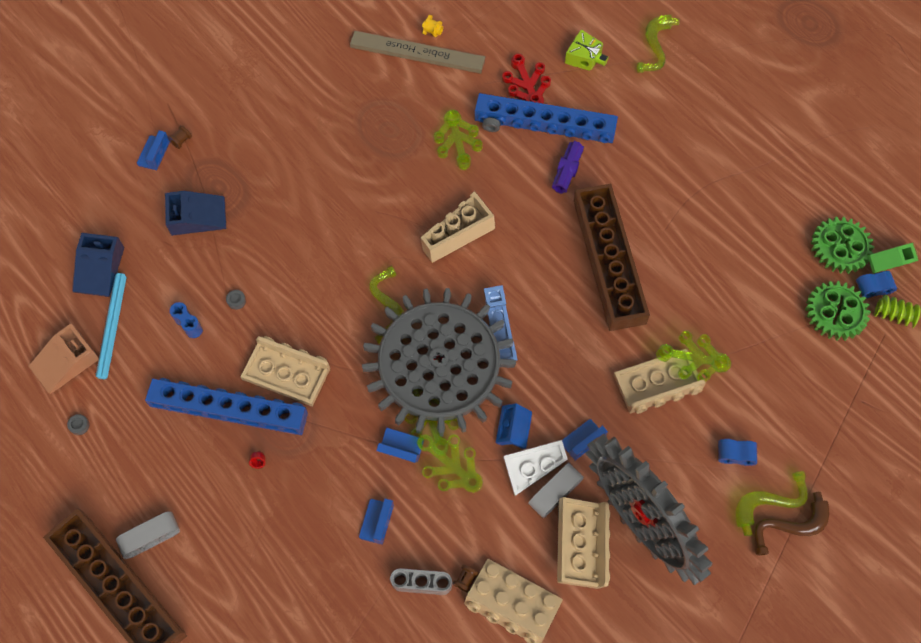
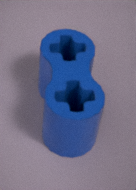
(876, 284)
(186, 320)
(737, 452)

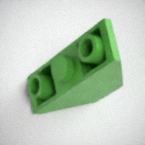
(893, 257)

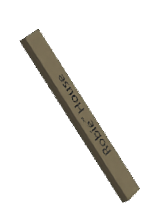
(417, 52)

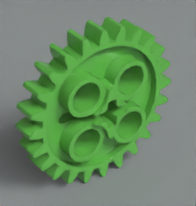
(842, 245)
(855, 316)

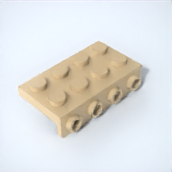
(286, 370)
(655, 383)
(583, 543)
(512, 602)

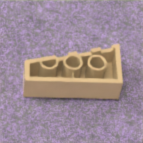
(458, 228)

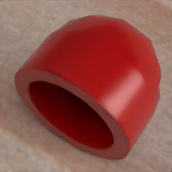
(253, 460)

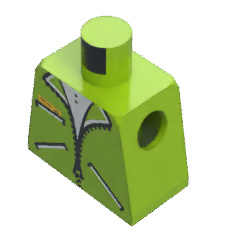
(585, 52)

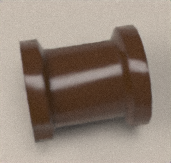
(180, 137)
(465, 578)

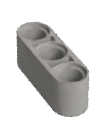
(558, 487)
(147, 535)
(411, 577)

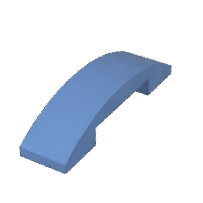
(496, 300)

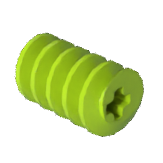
(898, 309)

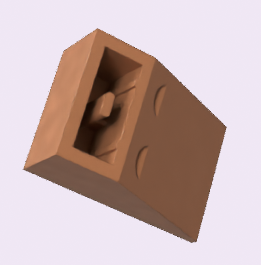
(62, 359)

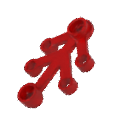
(526, 83)

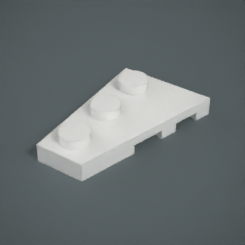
(532, 464)

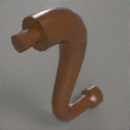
(812, 527)

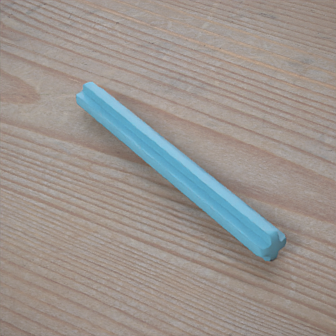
(111, 326)

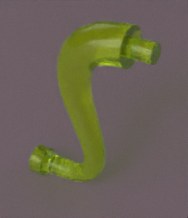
(652, 29)
(382, 298)
(751, 500)

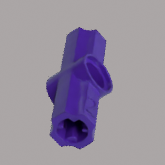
(567, 167)

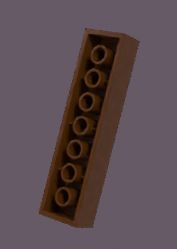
(611, 257)
(112, 582)

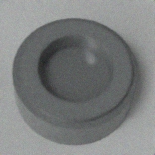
(491, 124)
(236, 299)
(78, 424)

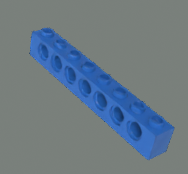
(515, 112)
(196, 406)

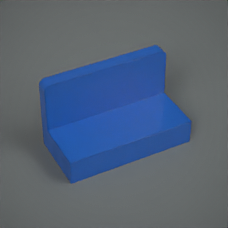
(154, 151)
(514, 426)
(577, 441)
(400, 445)
(376, 521)

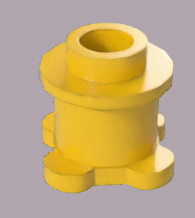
(432, 26)

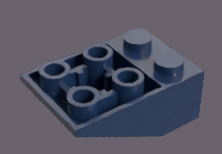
(194, 212)
(96, 264)

